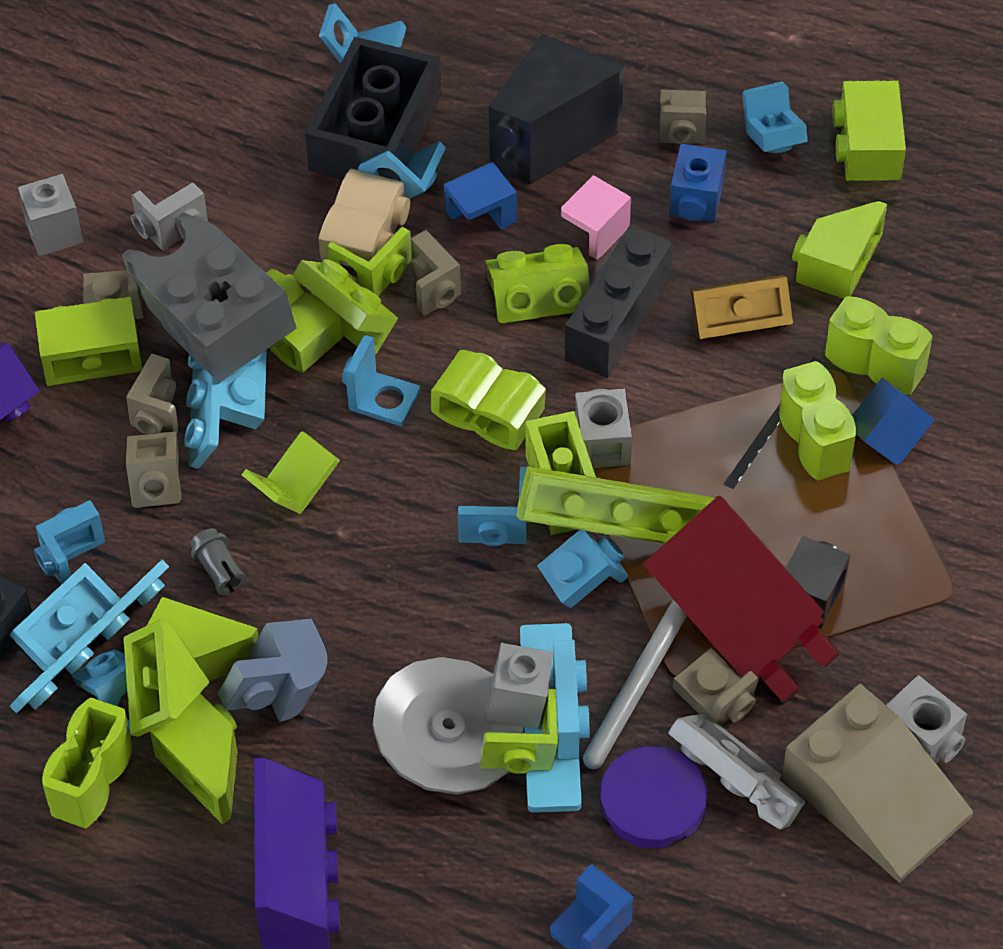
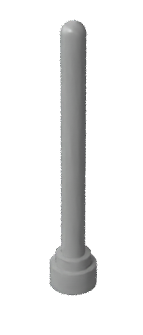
(634, 686)

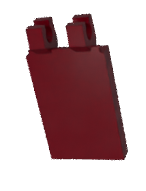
(741, 596)

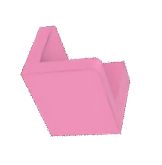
(600, 212)

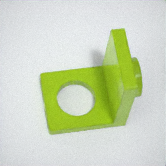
(383, 268)
(297, 474)
(521, 751)

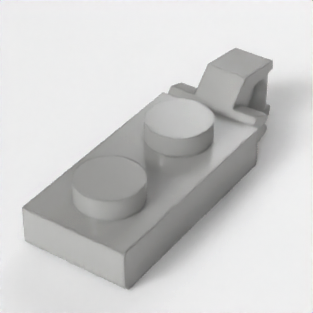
(739, 768)

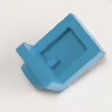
(771, 120)
(67, 536)
(582, 566)

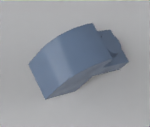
(280, 672)

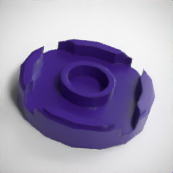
(653, 796)

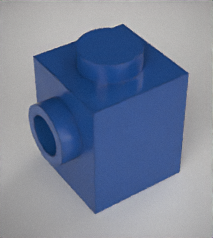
(693, 192)

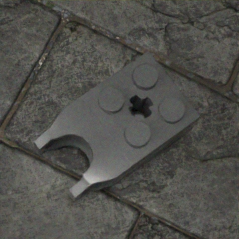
(212, 298)

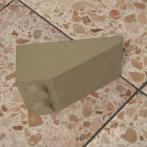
(875, 783)

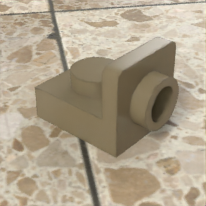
(682, 116)
(435, 274)
(113, 286)
(151, 398)
(153, 469)
(716, 688)

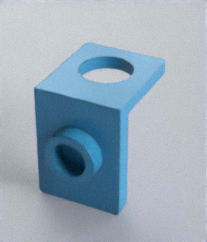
(388, 34)
(417, 175)
(365, 384)
(492, 524)
(104, 677)

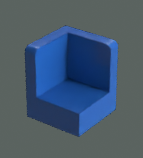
(480, 193)
(890, 421)
(596, 915)

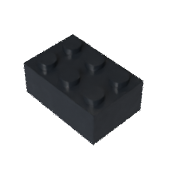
(372, 107)

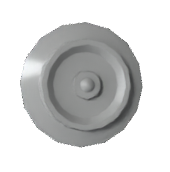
(435, 724)

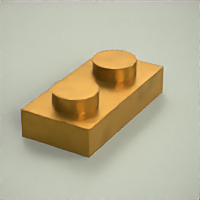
(741, 306)

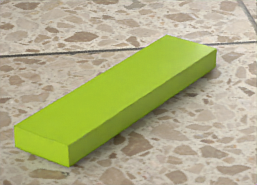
(606, 505)

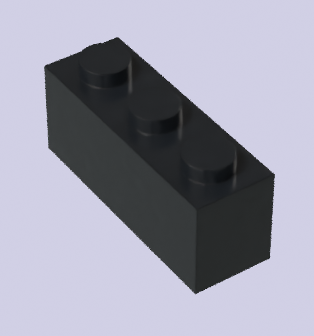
(618, 301)

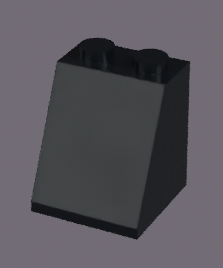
(554, 109)

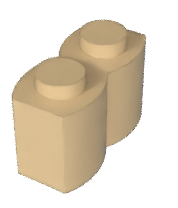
(364, 214)

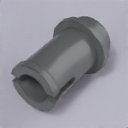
(212, 551)

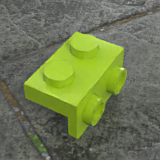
(538, 282)
(358, 307)

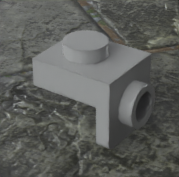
(159, 219)

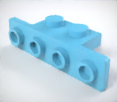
(235, 399)
(69, 620)
(559, 788)

